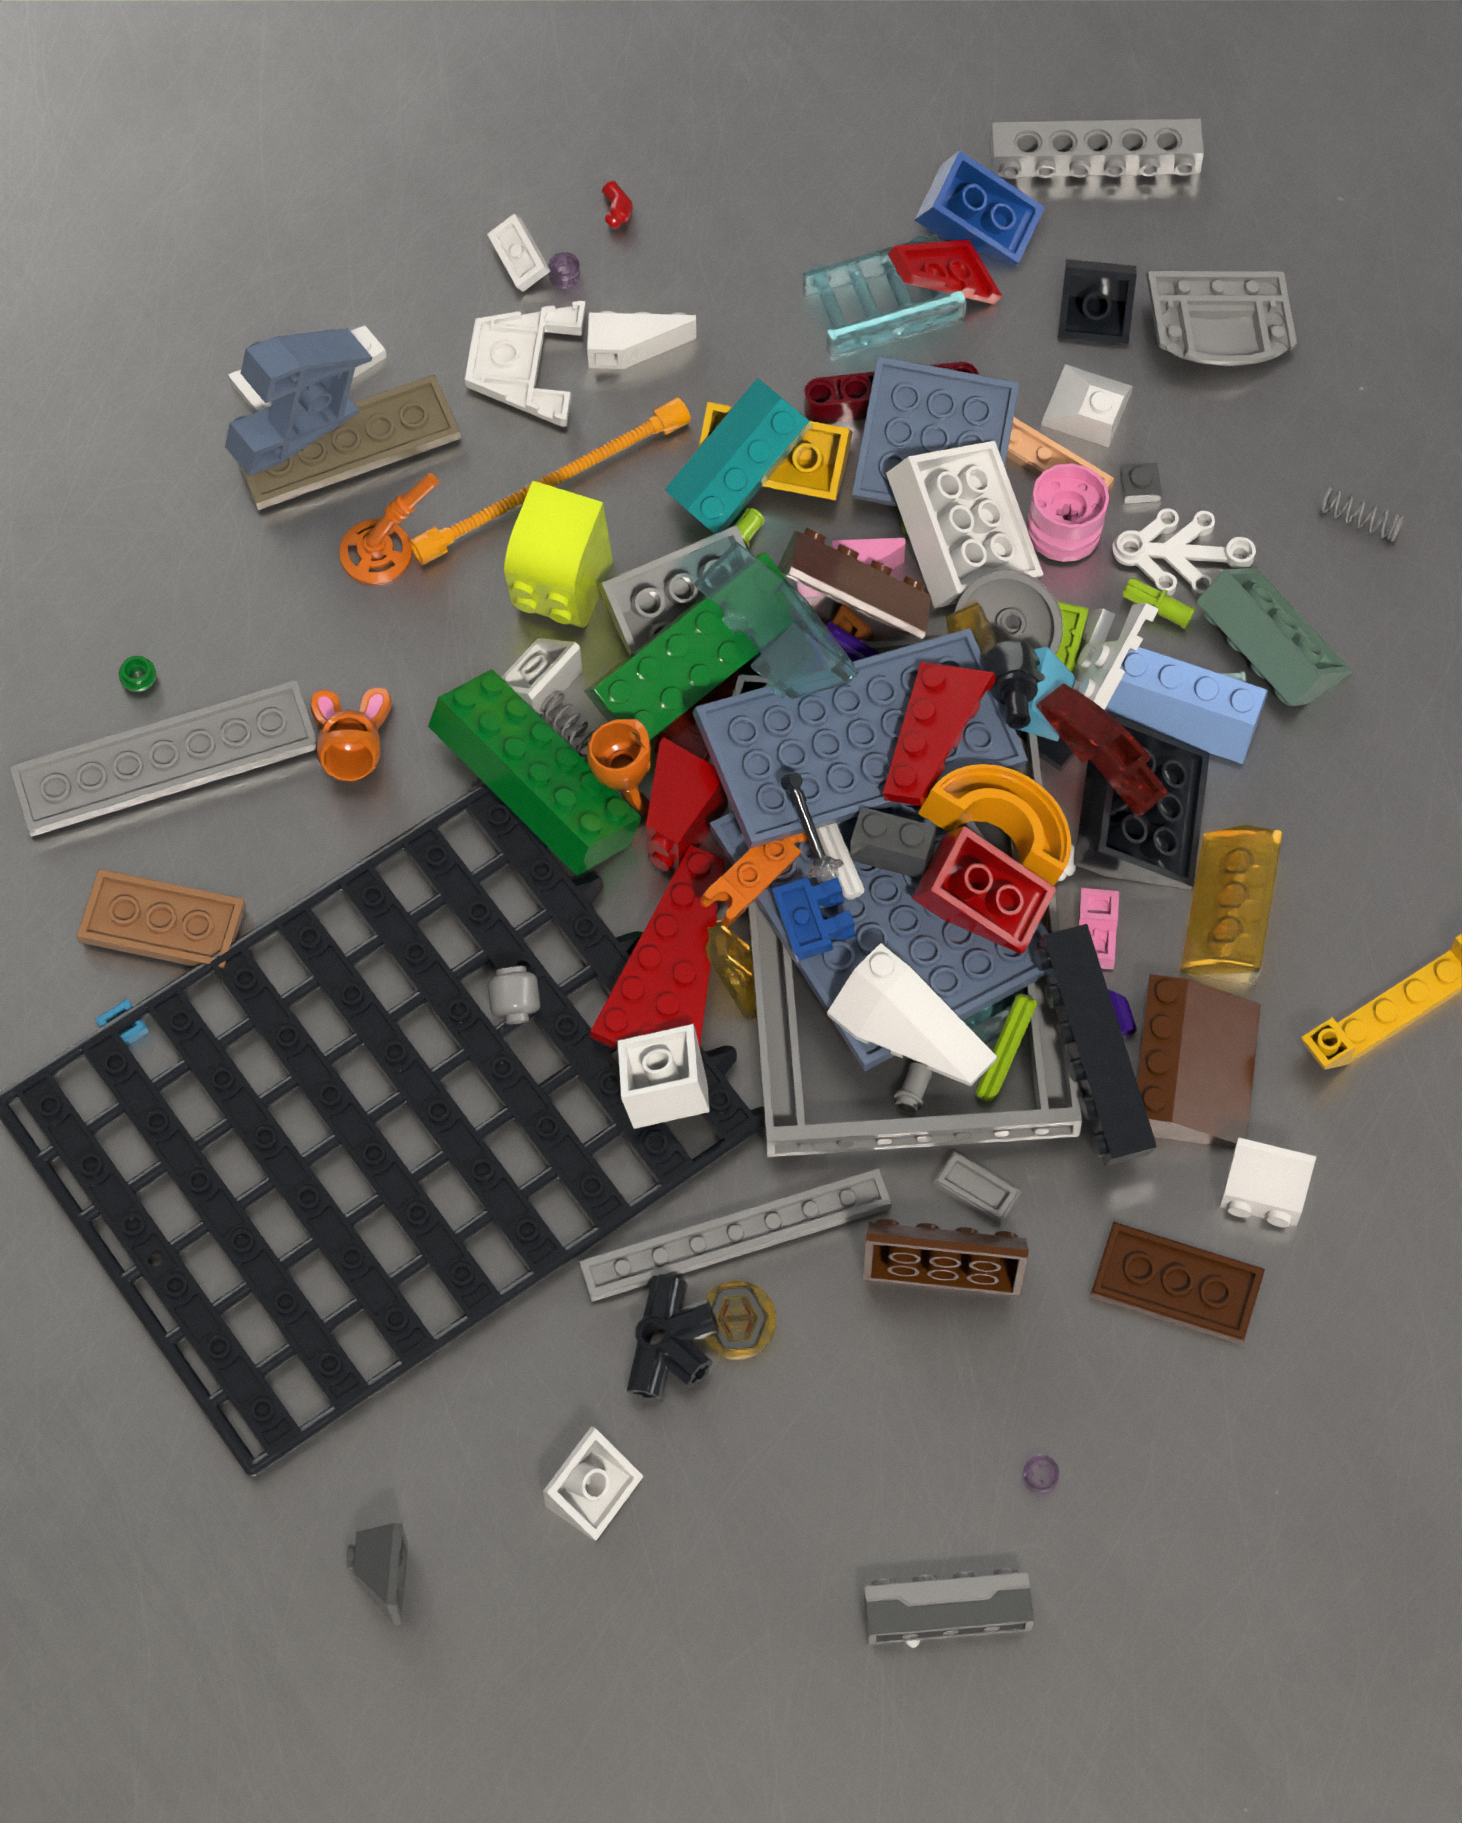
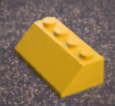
(811, 467)

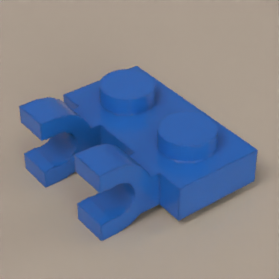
(803, 920)

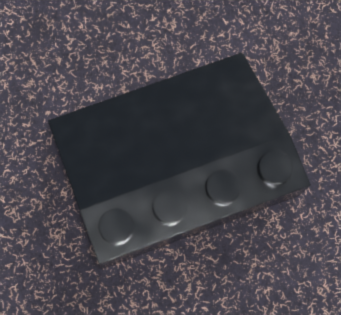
(1162, 841)

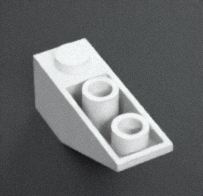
(628, 338)

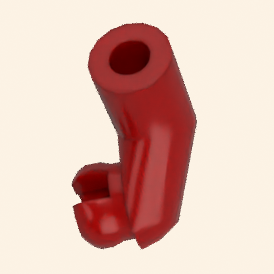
(620, 207)

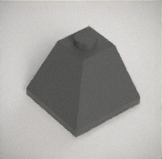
(381, 1567)

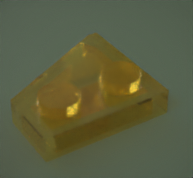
(733, 964)

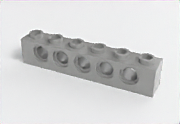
(1111, 139)

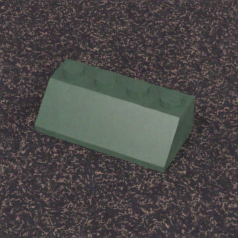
(1272, 636)

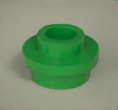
(135, 665)

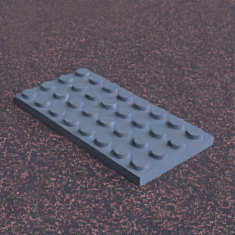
(839, 740)

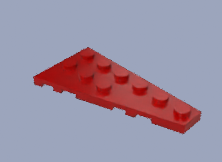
(669, 967)

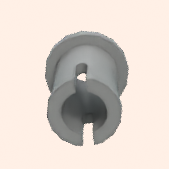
(910, 1096)

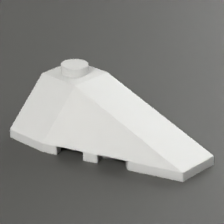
(899, 1011)

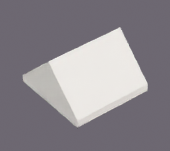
(543, 670)
(591, 1485)

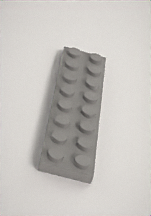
(163, 758)

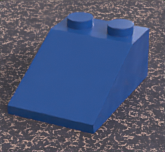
(979, 207)

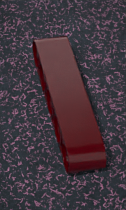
(837, 393)

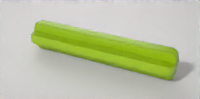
(1006, 1047)

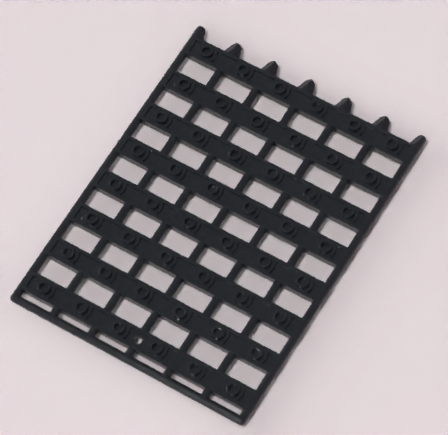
(355, 1130)

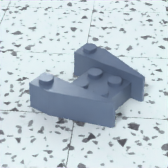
(309, 393)

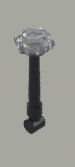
(823, 867)

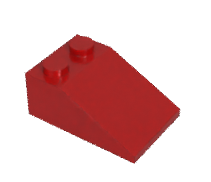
(983, 890)

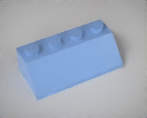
(1188, 703)

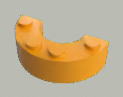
(1011, 803)

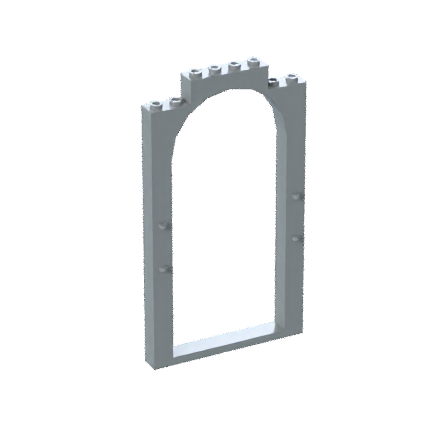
(781, 1082)

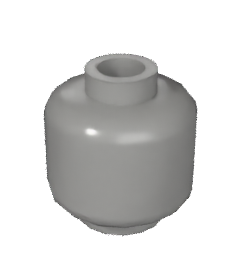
(514, 994)

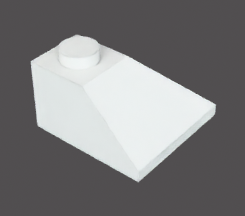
(1086, 405)

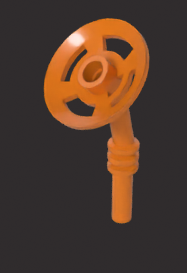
(376, 546)

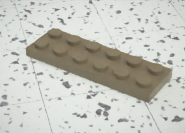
(383, 432)

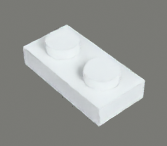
(518, 252)

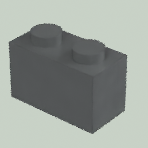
(892, 843)

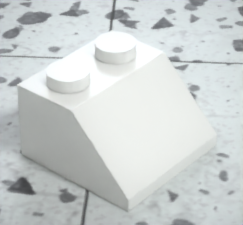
(662, 1076)
(1267, 1182)

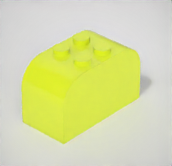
(558, 555)

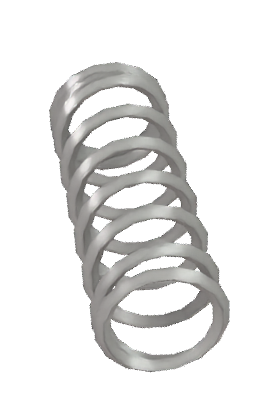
(1391, 531)
(576, 732)

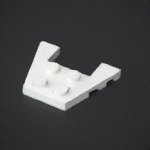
(508, 355)
(1098, 661)

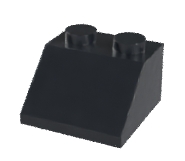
(1097, 301)

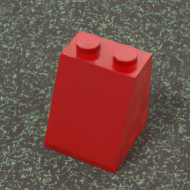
(681, 805)

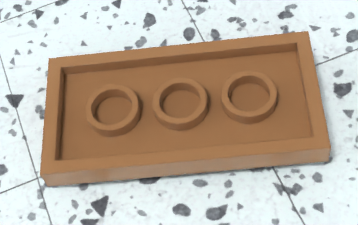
(159, 919)

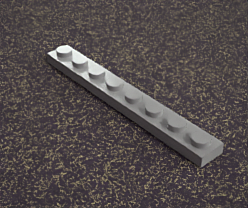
(735, 1234)

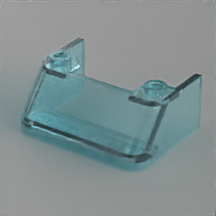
(793, 640)

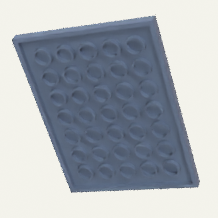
(952, 961)

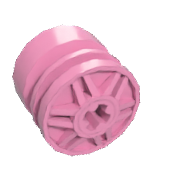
(1067, 512)

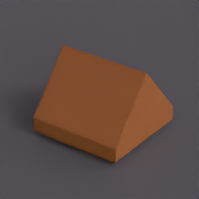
(852, 624)

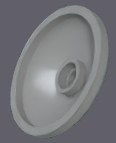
(1020, 595)

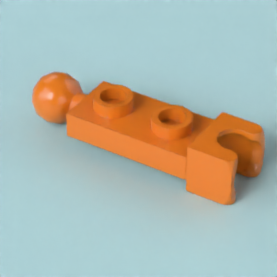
(752, 876)

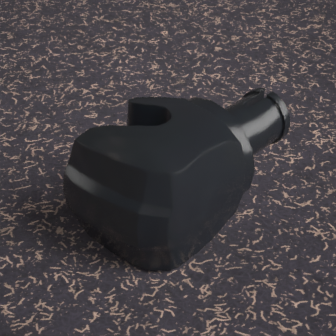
(1016, 678)

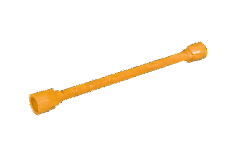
(666, 419)

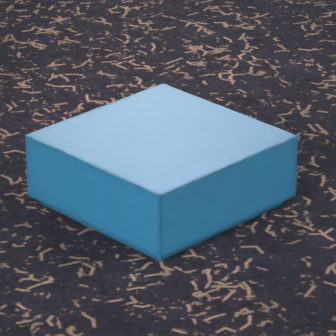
(132, 1033)

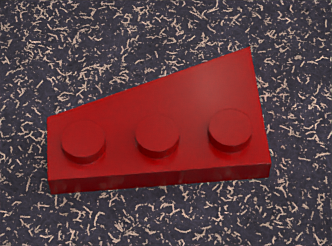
(945, 268)

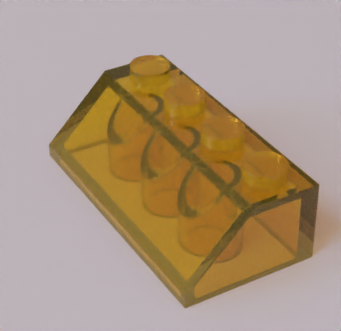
(1232, 904)

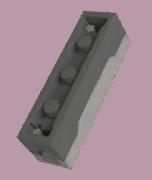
(948, 1606)

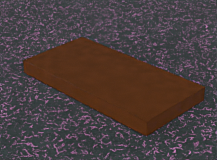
(1177, 1283)

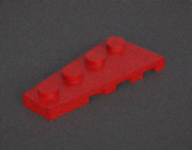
(932, 727)

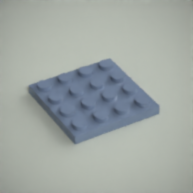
(927, 411)

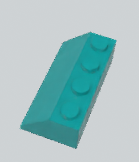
(738, 457)

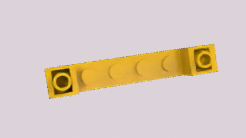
(1386, 1015)

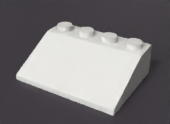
(961, 518)

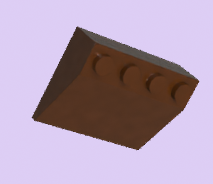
(855, 583)
(1196, 1061)
(945, 1257)

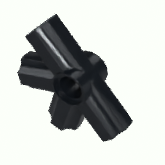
(675, 1351)

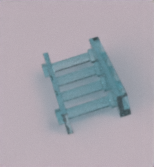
(878, 327)

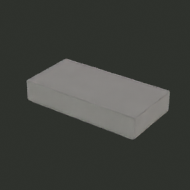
(977, 1188)

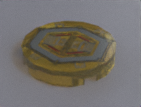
(744, 1320)

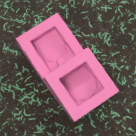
(1100, 912)

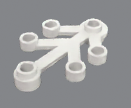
(1177, 552)

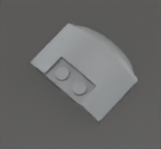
(1222, 315)

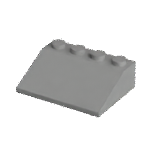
(661, 589)

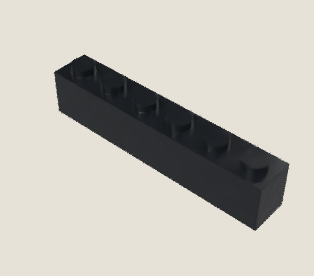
(1095, 1045)

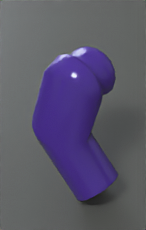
(1123, 1014)

